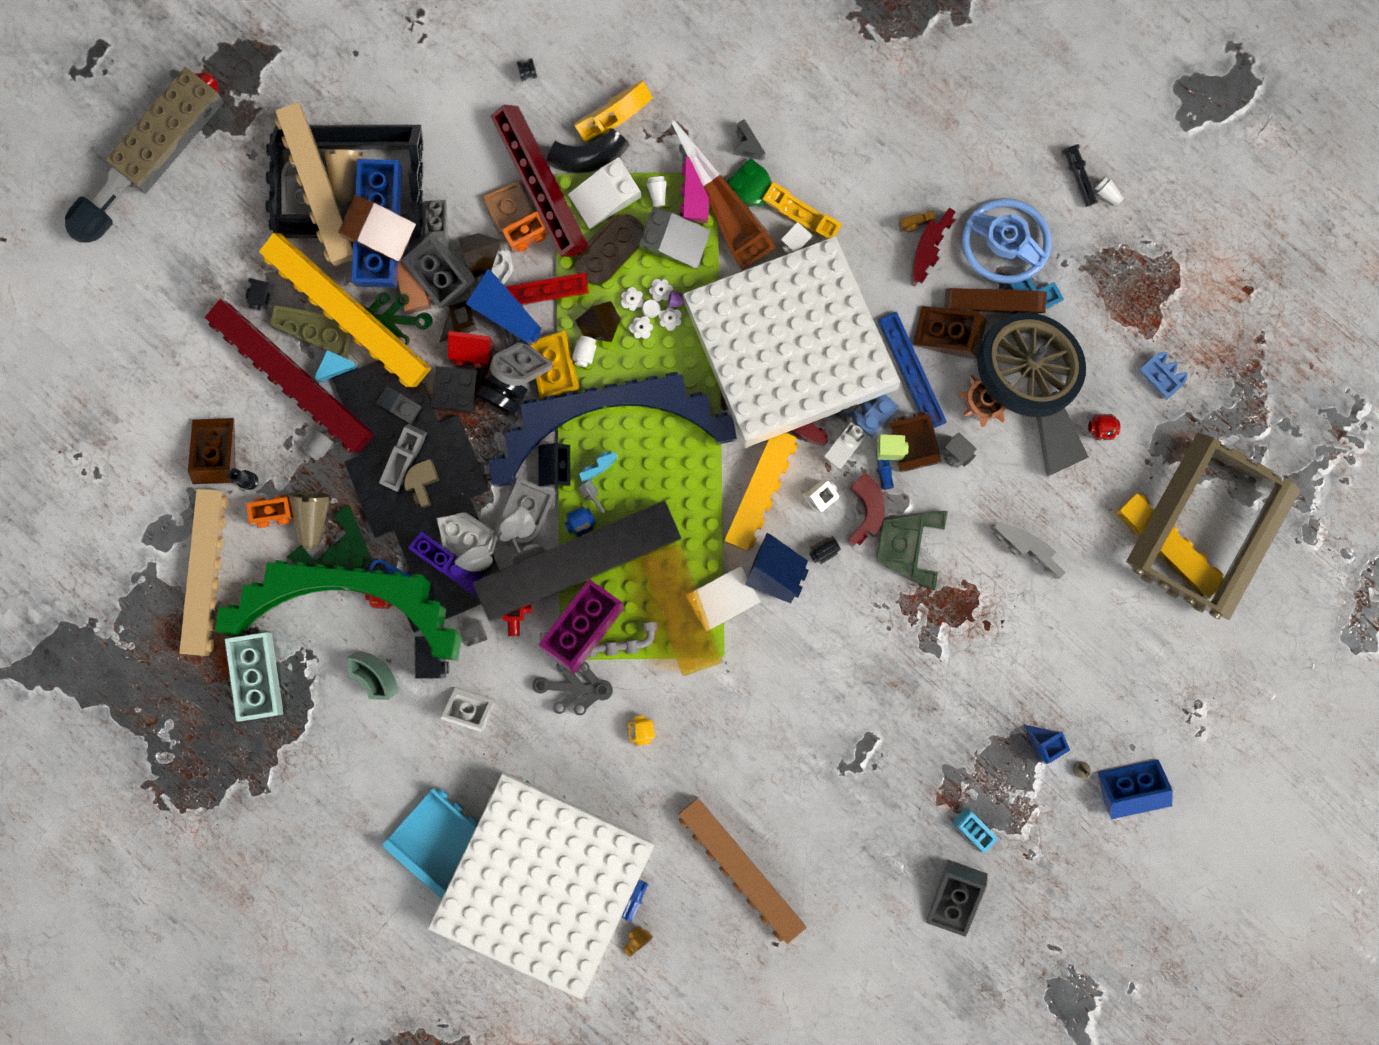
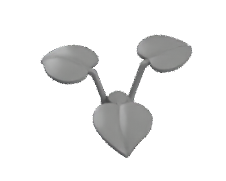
(519, 524)

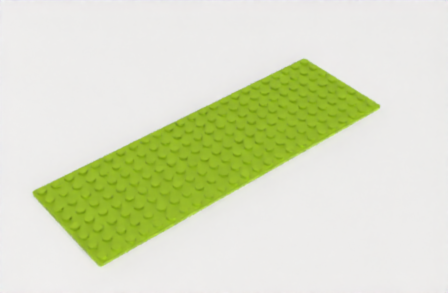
(656, 450)

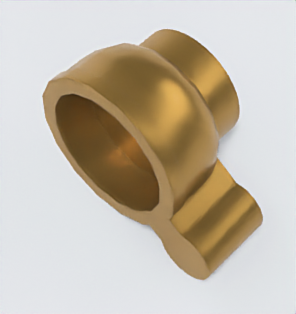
(638, 939)

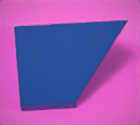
(1047, 743)

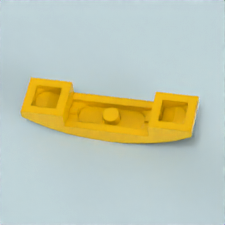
(798, 211)

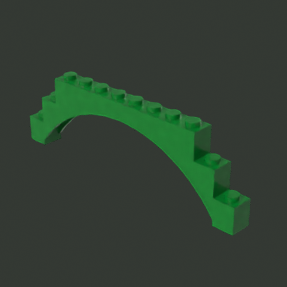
(288, 582)

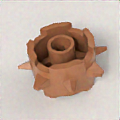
(977, 406)

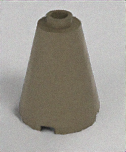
(309, 516)

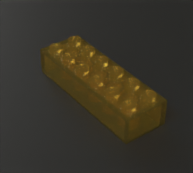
(682, 610)

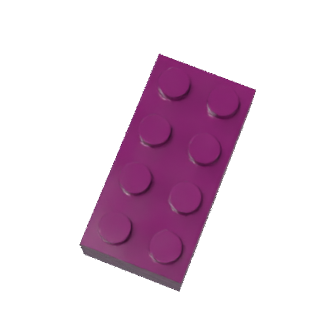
(581, 626)

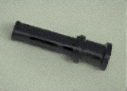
(1074, 166)
(243, 477)

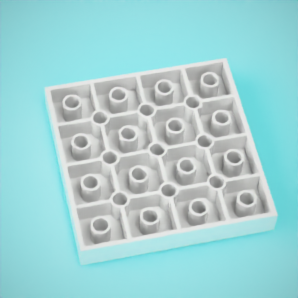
(791, 341)
(541, 885)

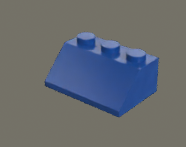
(1135, 789)

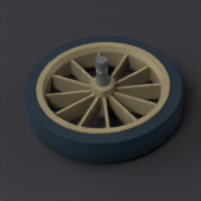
(1031, 364)

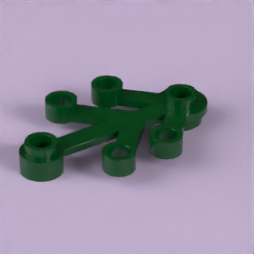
(389, 320)

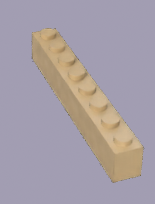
(315, 182)
(203, 572)

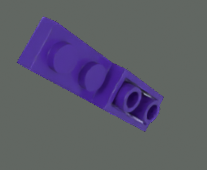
(443, 561)

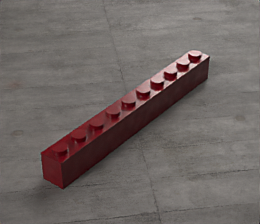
(289, 375)

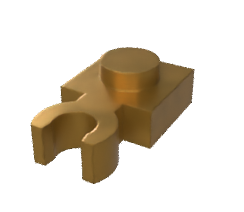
(911, 223)

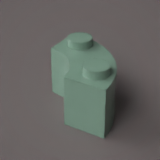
(373, 675)

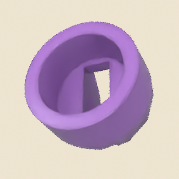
(676, 299)

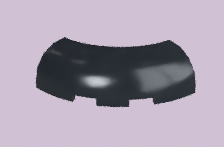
(587, 157)

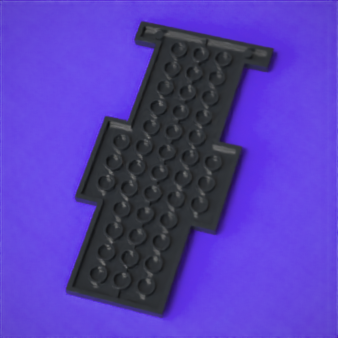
(397, 511)

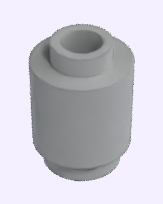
(319, 445)

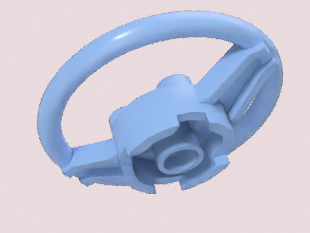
(1019, 245)

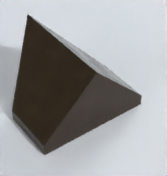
(479, 252)
(459, 320)
(599, 322)

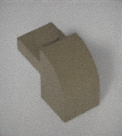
(417, 478)

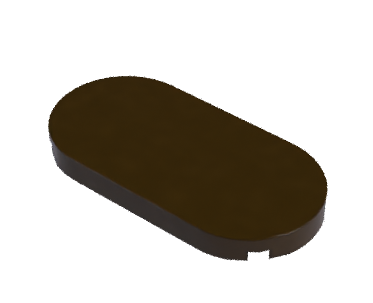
(610, 248)

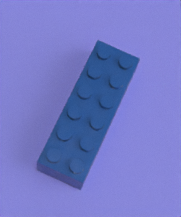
(382, 184)

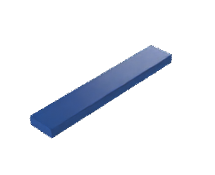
(911, 368)

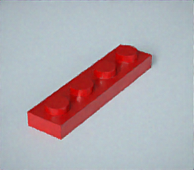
(550, 289)

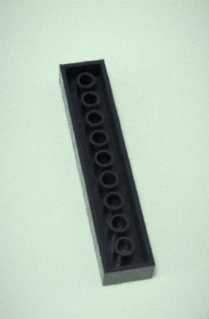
(576, 561)

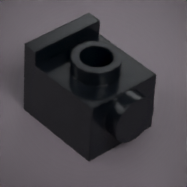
(258, 294)

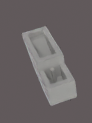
(402, 457)

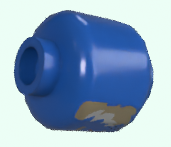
(580, 521)

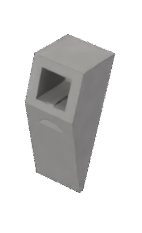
(437, 221)

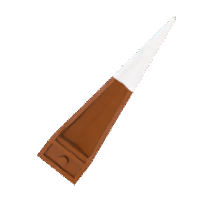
(740, 227)

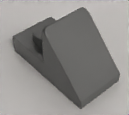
(751, 147)
(398, 405)

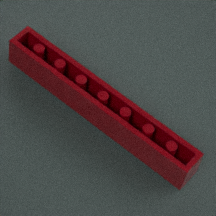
(539, 181)

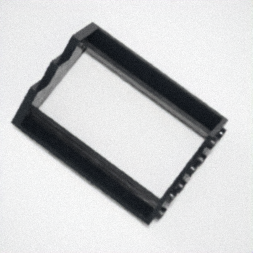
(345, 138)

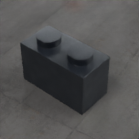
(554, 465)

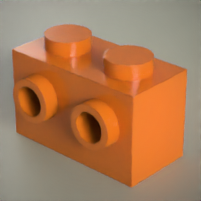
(525, 232)
(264, 511)

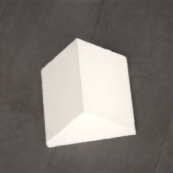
(468, 710)

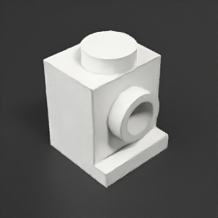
(829, 495)

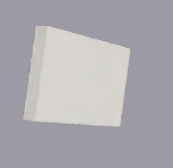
(727, 597)

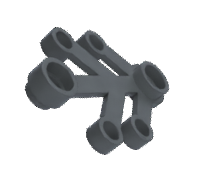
(576, 689)

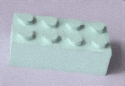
(254, 676)

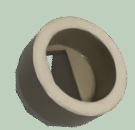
(1078, 773)

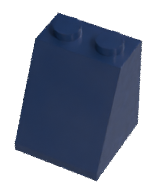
(777, 570)

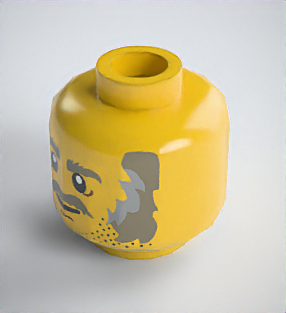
(641, 730)

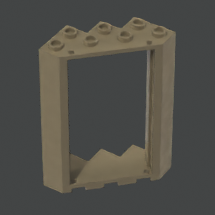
(1254, 545)

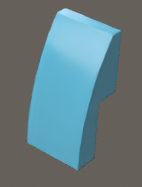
(604, 462)

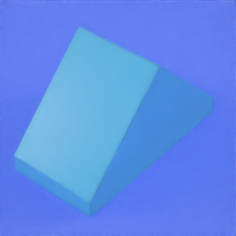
(333, 366)

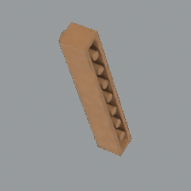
(742, 870)

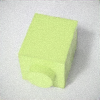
(891, 447)

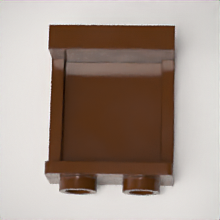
(921, 440)

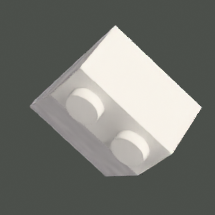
(605, 193)

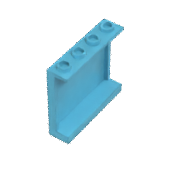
(433, 840)

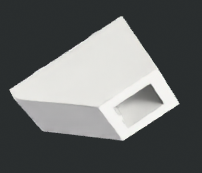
(845, 445)

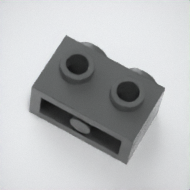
(958, 451)

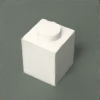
(795, 239)

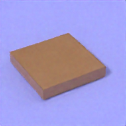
(507, 205)

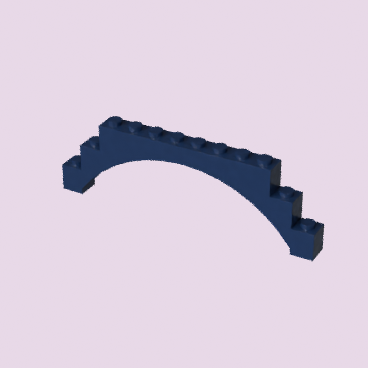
(657, 393)

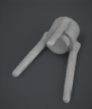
(589, 491)

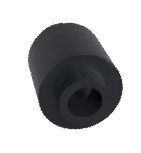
(824, 550)

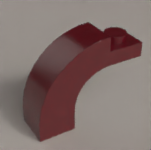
(874, 505)

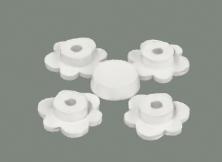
(651, 309)

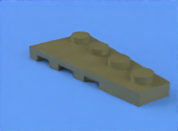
(312, 328)

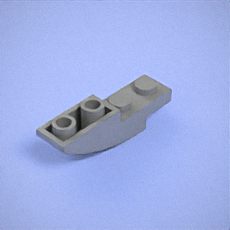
(1022, 542)

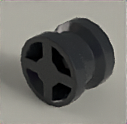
(527, 69)

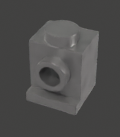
(473, 633)

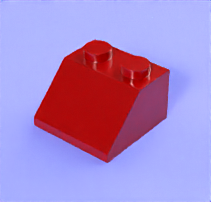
(470, 349)

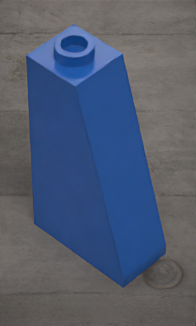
(500, 306)

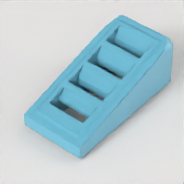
(965, 821)

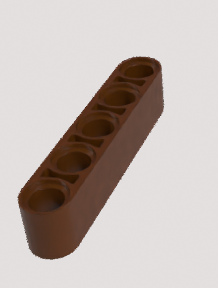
(996, 300)

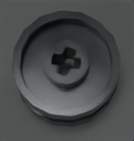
(500, 393)

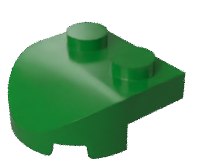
(751, 183)

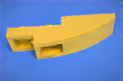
(615, 112)

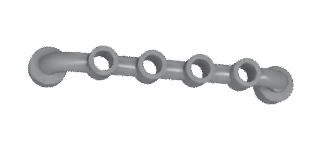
(629, 646)

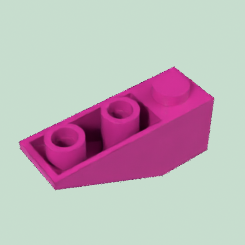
(695, 197)

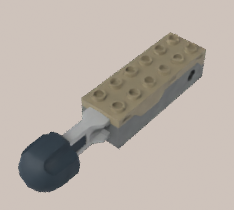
(148, 149)

